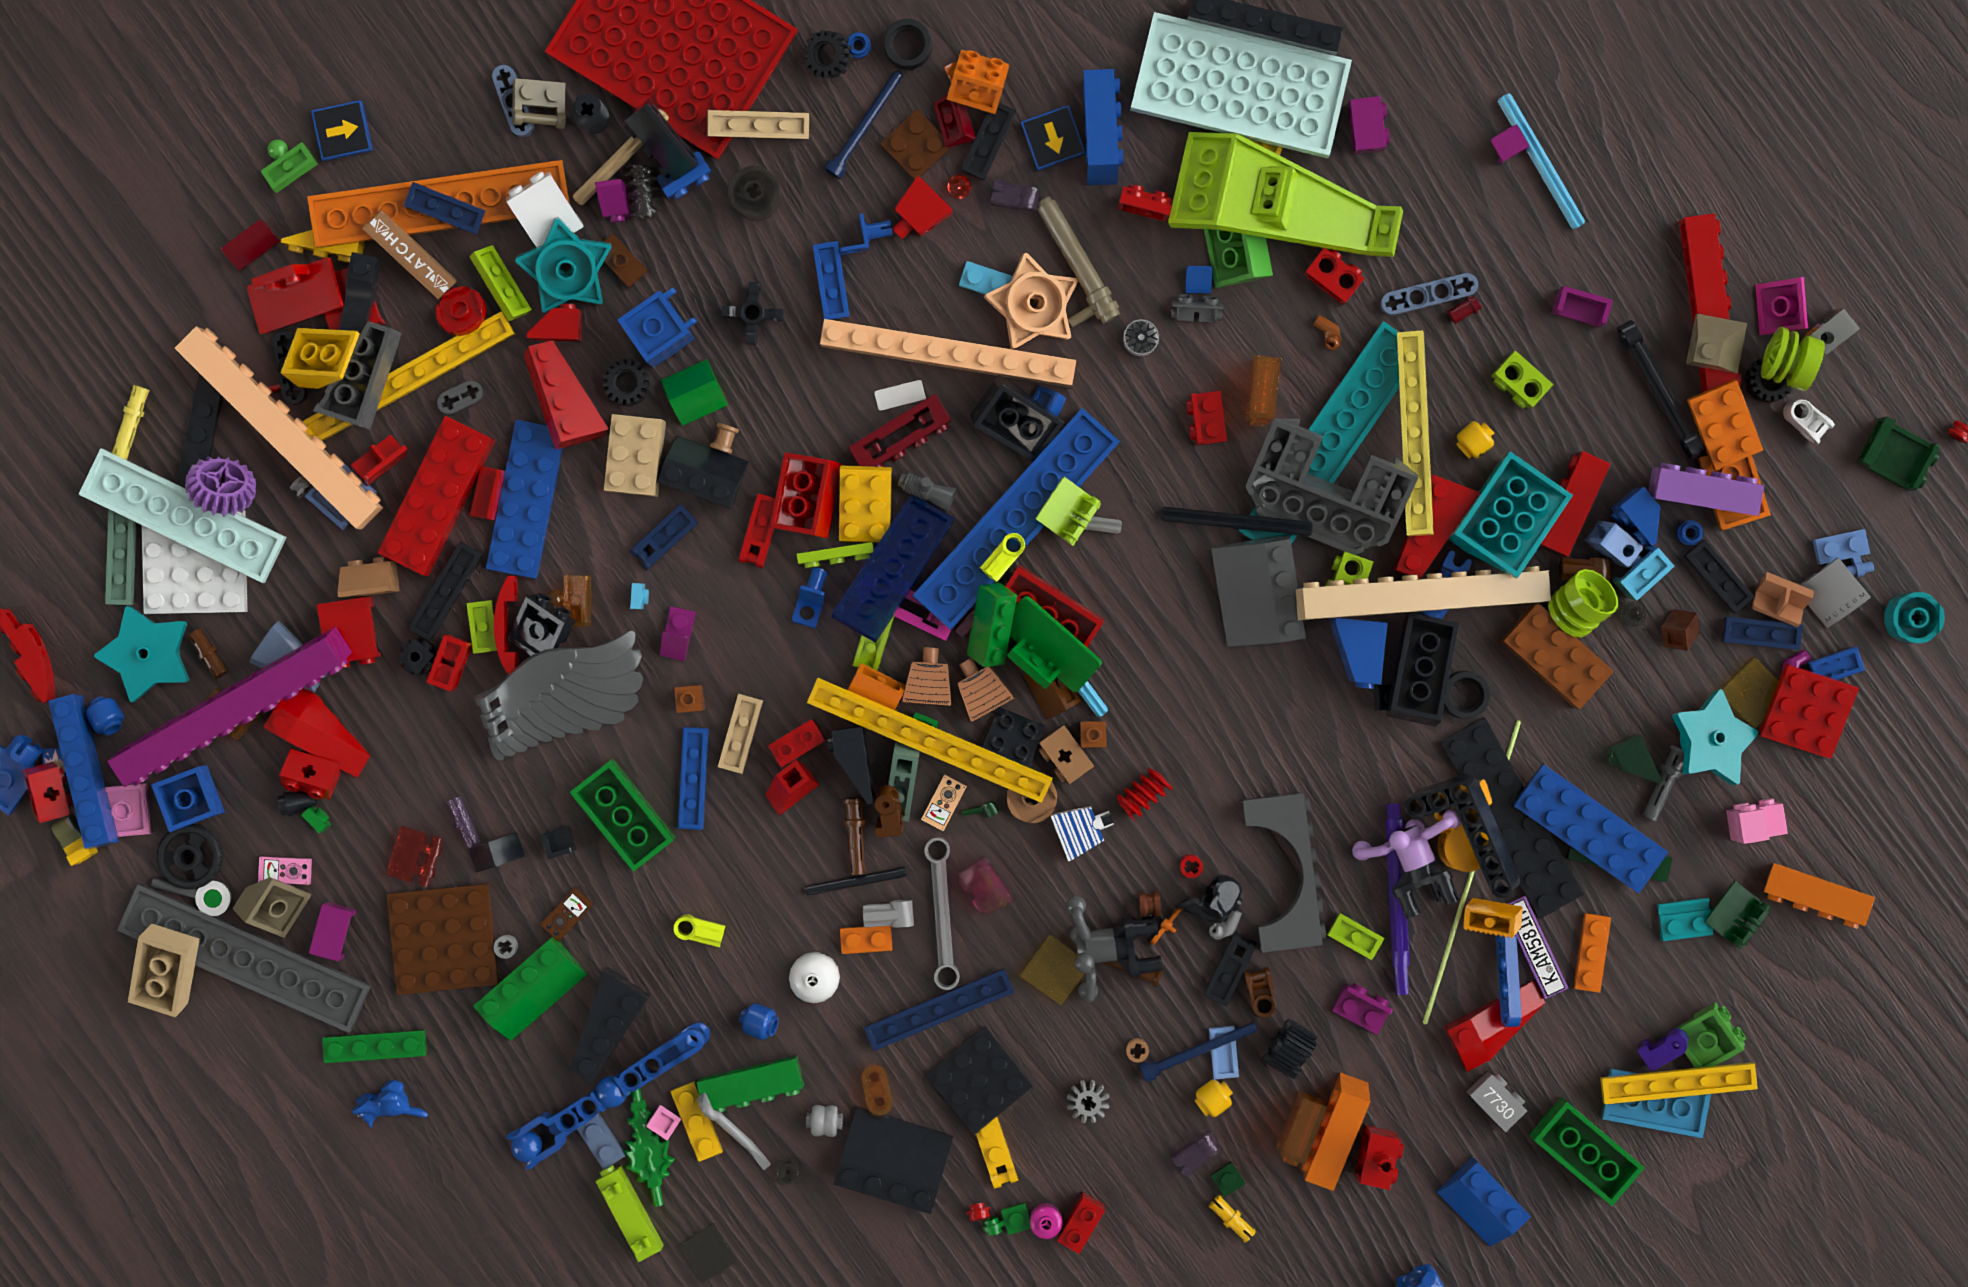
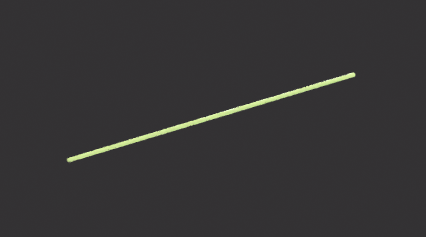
(1461, 905)

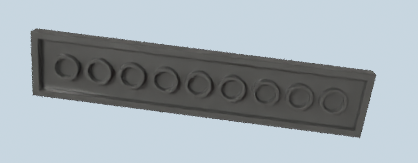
(252, 959)

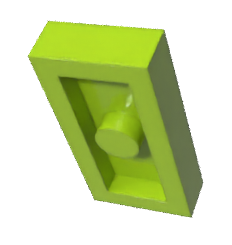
(482, 626)
(1355, 936)

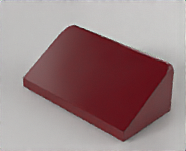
(953, 122)
(250, 244)

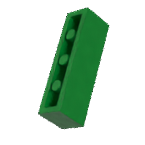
(752, 1083)

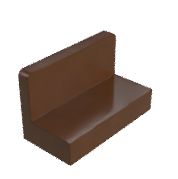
(1054, 698)

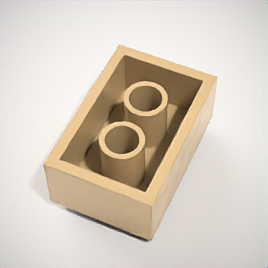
(634, 455)
(163, 970)

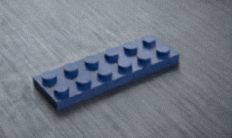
(525, 501)
(1590, 828)

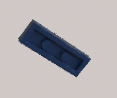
(444, 208)
(1762, 633)

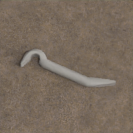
(730, 1128)

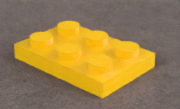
(864, 503)

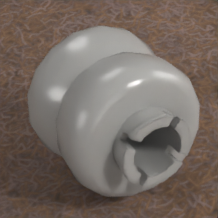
(824, 1120)

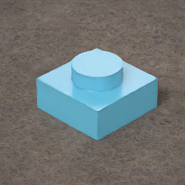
(639, 596)

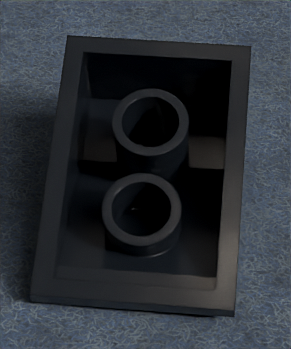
(1015, 419)
(852, 754)

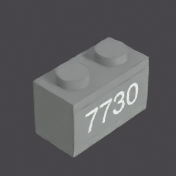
(1497, 1101)

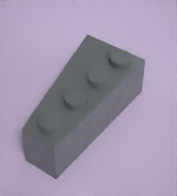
(360, 390)

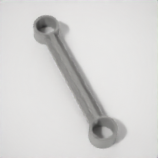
(942, 914)

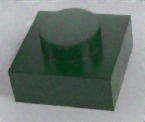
(1227, 1179)

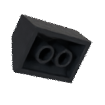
(660, 141)
(703, 472)

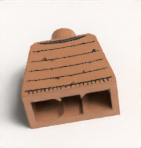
(928, 680)
(981, 690)

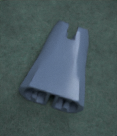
(276, 644)

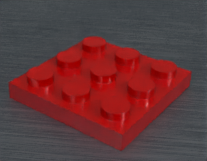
(1808, 711)

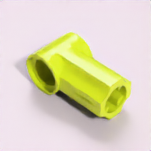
(1002, 558)
(702, 932)

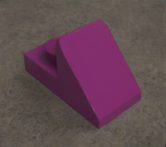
(677, 633)

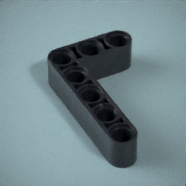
(1473, 827)

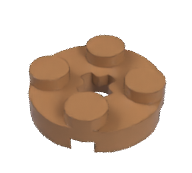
(1027, 811)

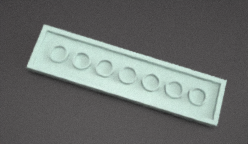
(168, 511)

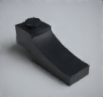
(360, 292)

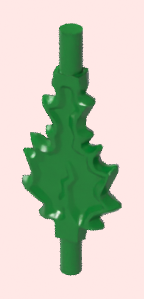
(647, 1153)

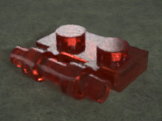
(407, 853)

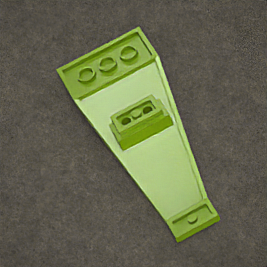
(1228, 187)

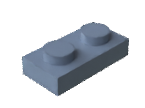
(601, 1141)

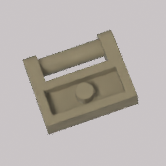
(539, 95)

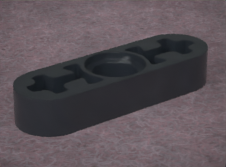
(286, 387)

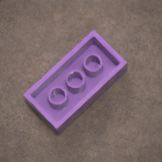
(1706, 491)

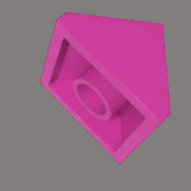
(1781, 305)

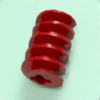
(1143, 793)

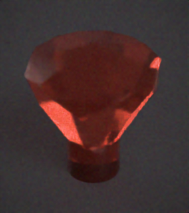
(959, 186)

